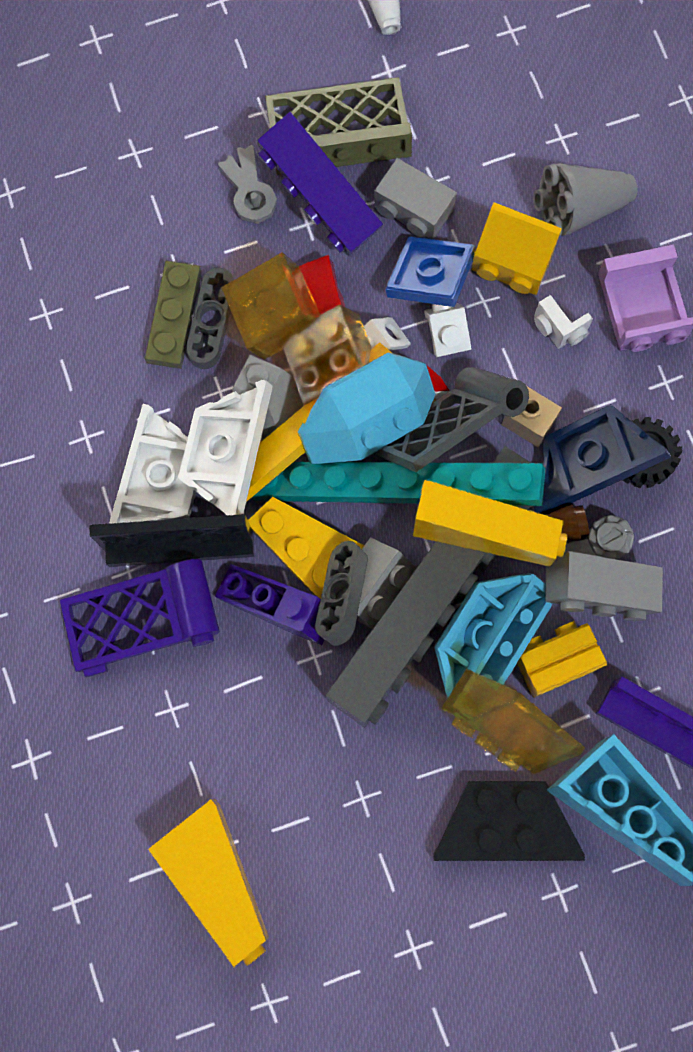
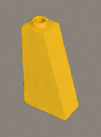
(487, 525)
(212, 880)

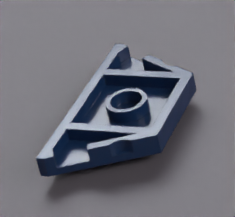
(594, 456)

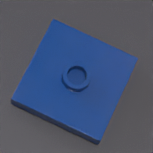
(430, 271)

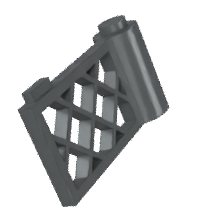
(476, 393)

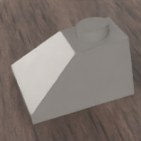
(284, 398)

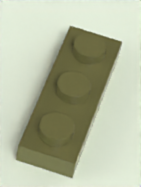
(173, 314)

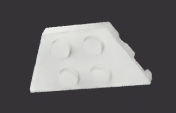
(225, 447)
(151, 474)

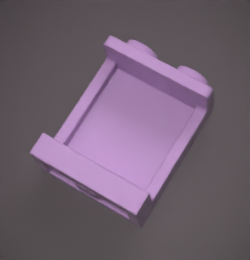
(644, 299)

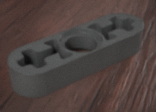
(197, 339)
(335, 616)

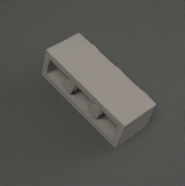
(604, 586)

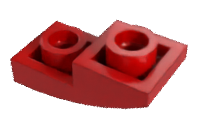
(322, 283)

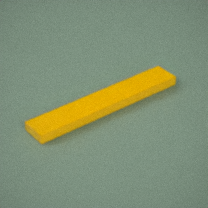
(284, 444)

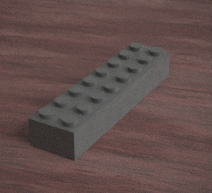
(407, 626)

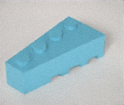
(631, 807)

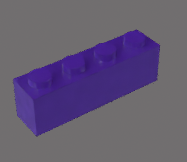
(319, 184)

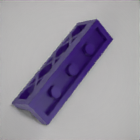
(649, 719)

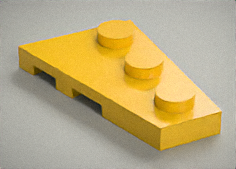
(298, 541)

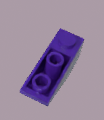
(271, 602)

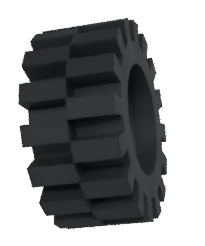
(661, 471)

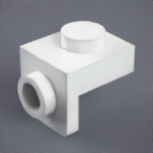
(554, 323)
(448, 329)

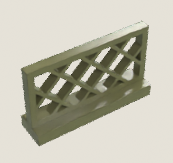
(355, 146)

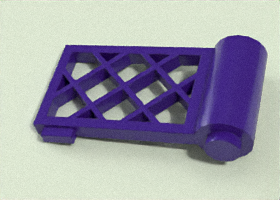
(187, 604)

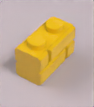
(561, 658)

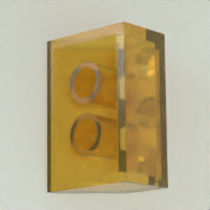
(508, 725)

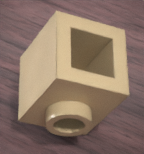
(535, 420)

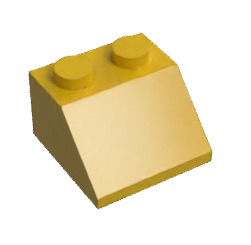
(515, 249)

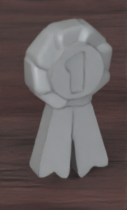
(253, 199)
(607, 538)

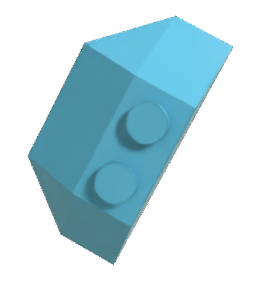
(367, 410)
(492, 628)

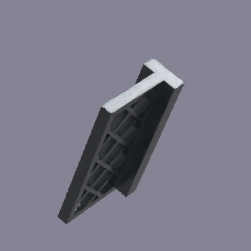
(175, 540)

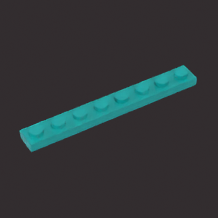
(391, 483)

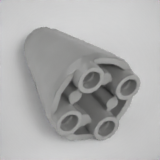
(581, 195)

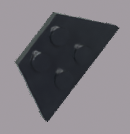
(508, 825)

